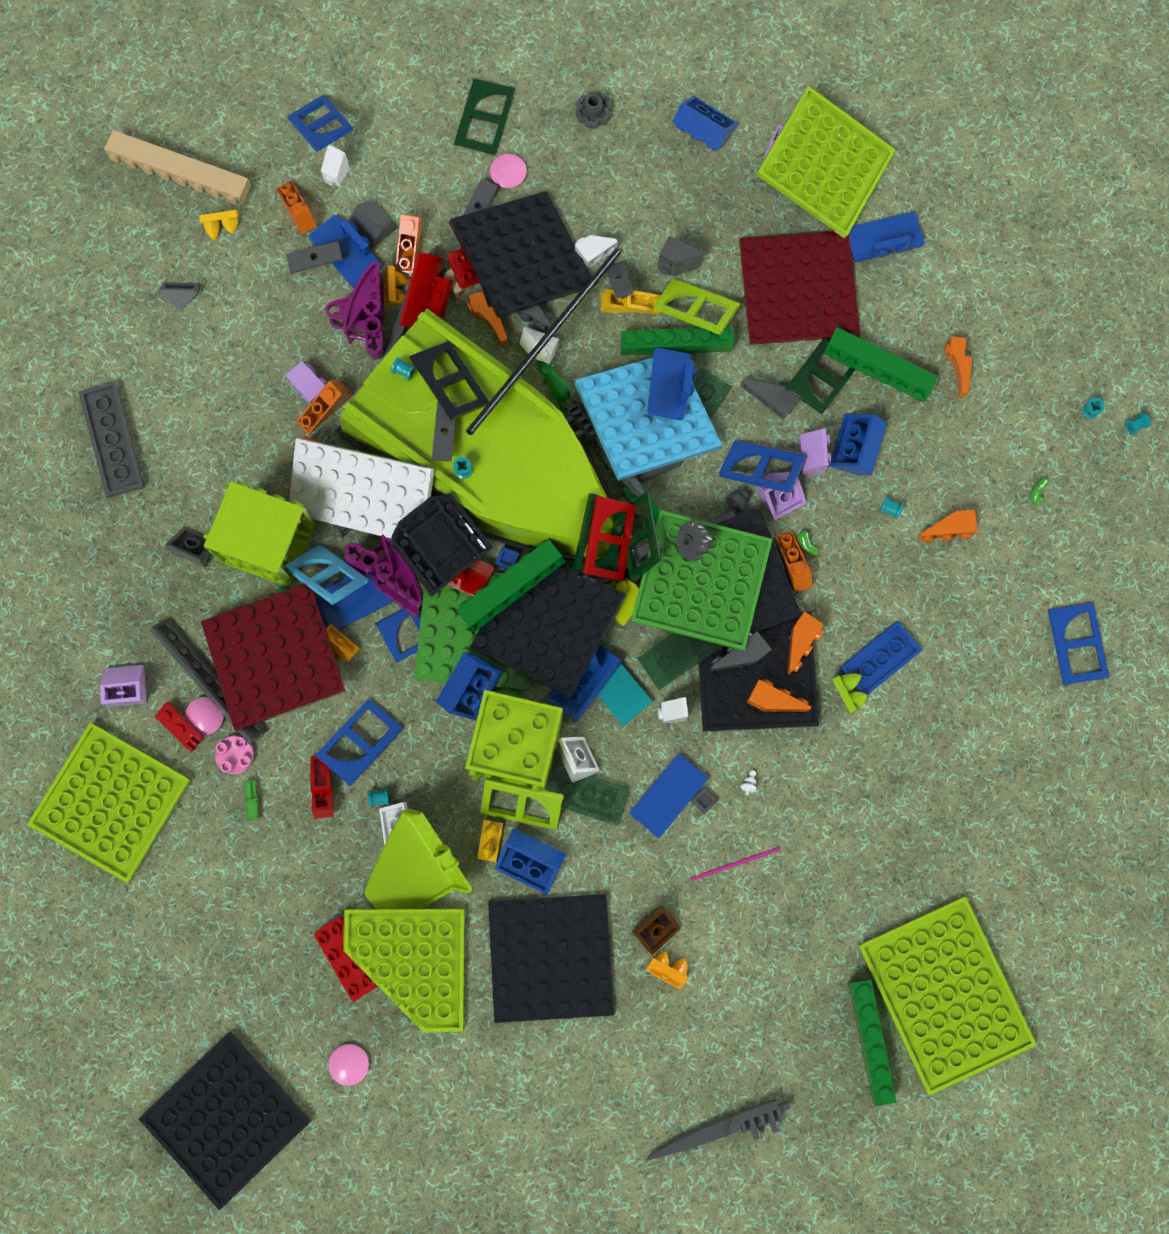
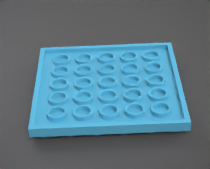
(631, 436)

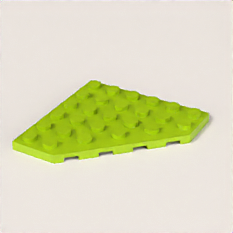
(413, 960)

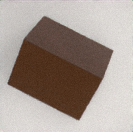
(656, 930)

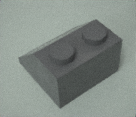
(678, 257)

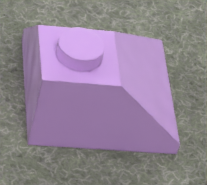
(779, 502)

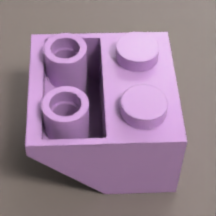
(814, 446)
(123, 686)

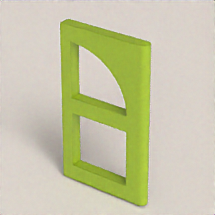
(680, 289)
(550, 800)

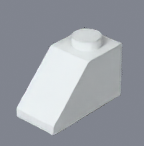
(334, 166)
(594, 248)
(532, 337)
(673, 711)

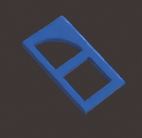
(319, 140)
(742, 450)
(1059, 620)
(389, 628)
(351, 770)

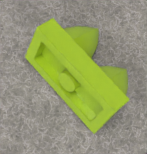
(845, 684)

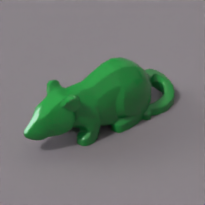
(558, 388)

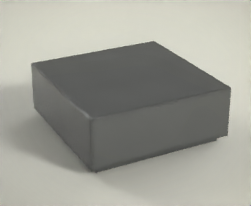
(704, 800)

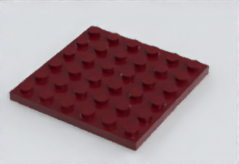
(798, 287)
(273, 656)

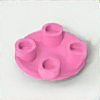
(508, 171)
(204, 715)
(233, 754)
(348, 1064)

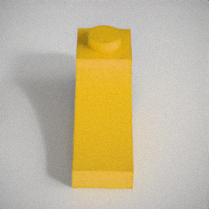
(635, 303)

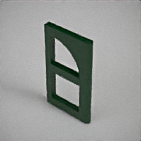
(478, 91)
(799, 384)
(644, 509)
(609, 559)

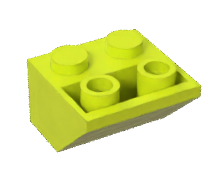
(631, 591)

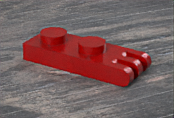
(179, 726)

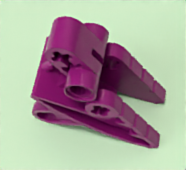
(360, 312)
(399, 577)

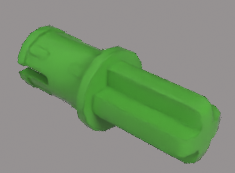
(251, 800)

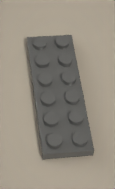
(111, 439)

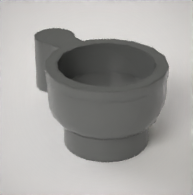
(740, 498)

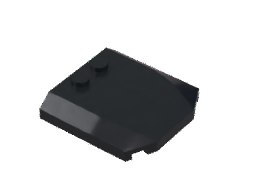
(438, 541)

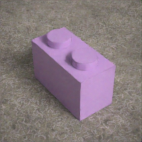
(305, 381)

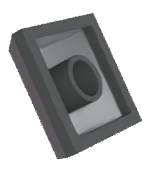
(372, 222)
(189, 546)

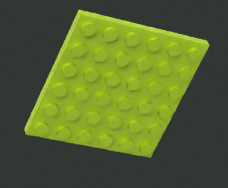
(825, 162)
(109, 802)

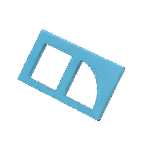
(322, 555)

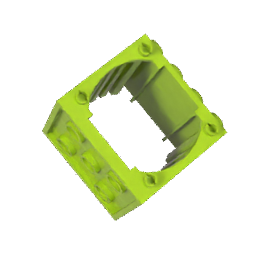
(259, 532)
(514, 740)

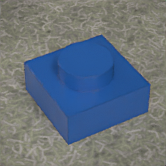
(506, 558)

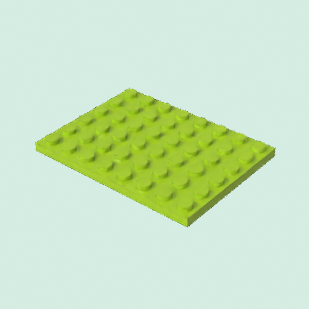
(947, 995)

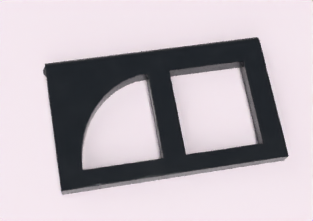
(424, 364)

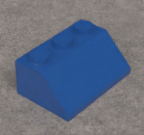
(704, 123)
(858, 443)
(467, 684)
(530, 861)

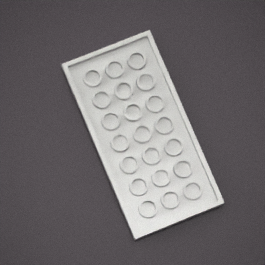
(356, 486)

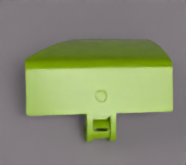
(413, 867)

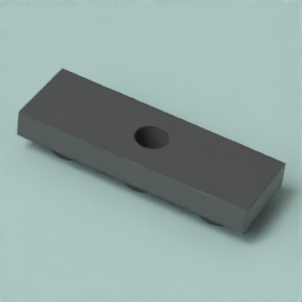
(482, 196)
(304, 259)
(620, 280)
(443, 443)

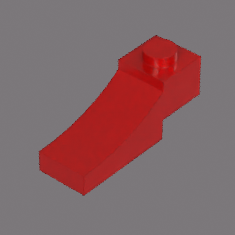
(321, 789)

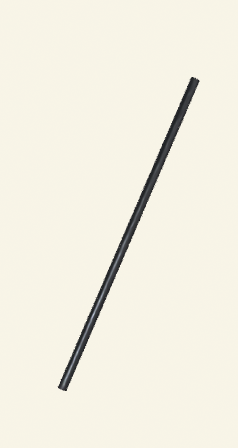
(542, 343)

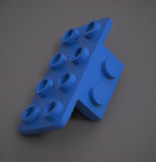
(885, 237)
(354, 248)
(670, 383)
(354, 606)

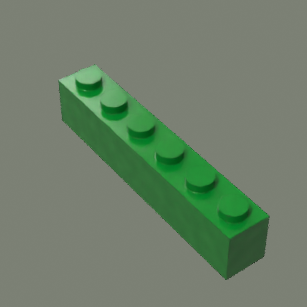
(681, 340)
(880, 365)
(510, 585)
(872, 1042)

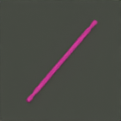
(735, 864)

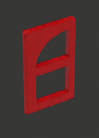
(602, 510)

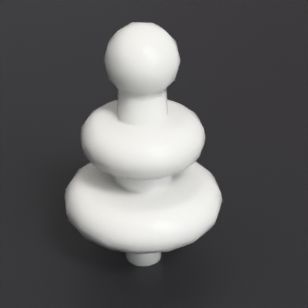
(749, 783)

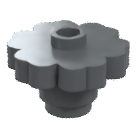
(593, 110)
(693, 541)

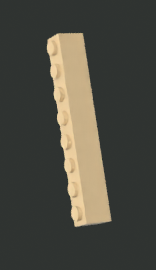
(177, 167)

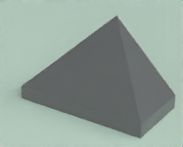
(179, 293)

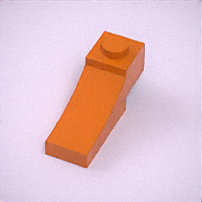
(480, 309)
(962, 364)

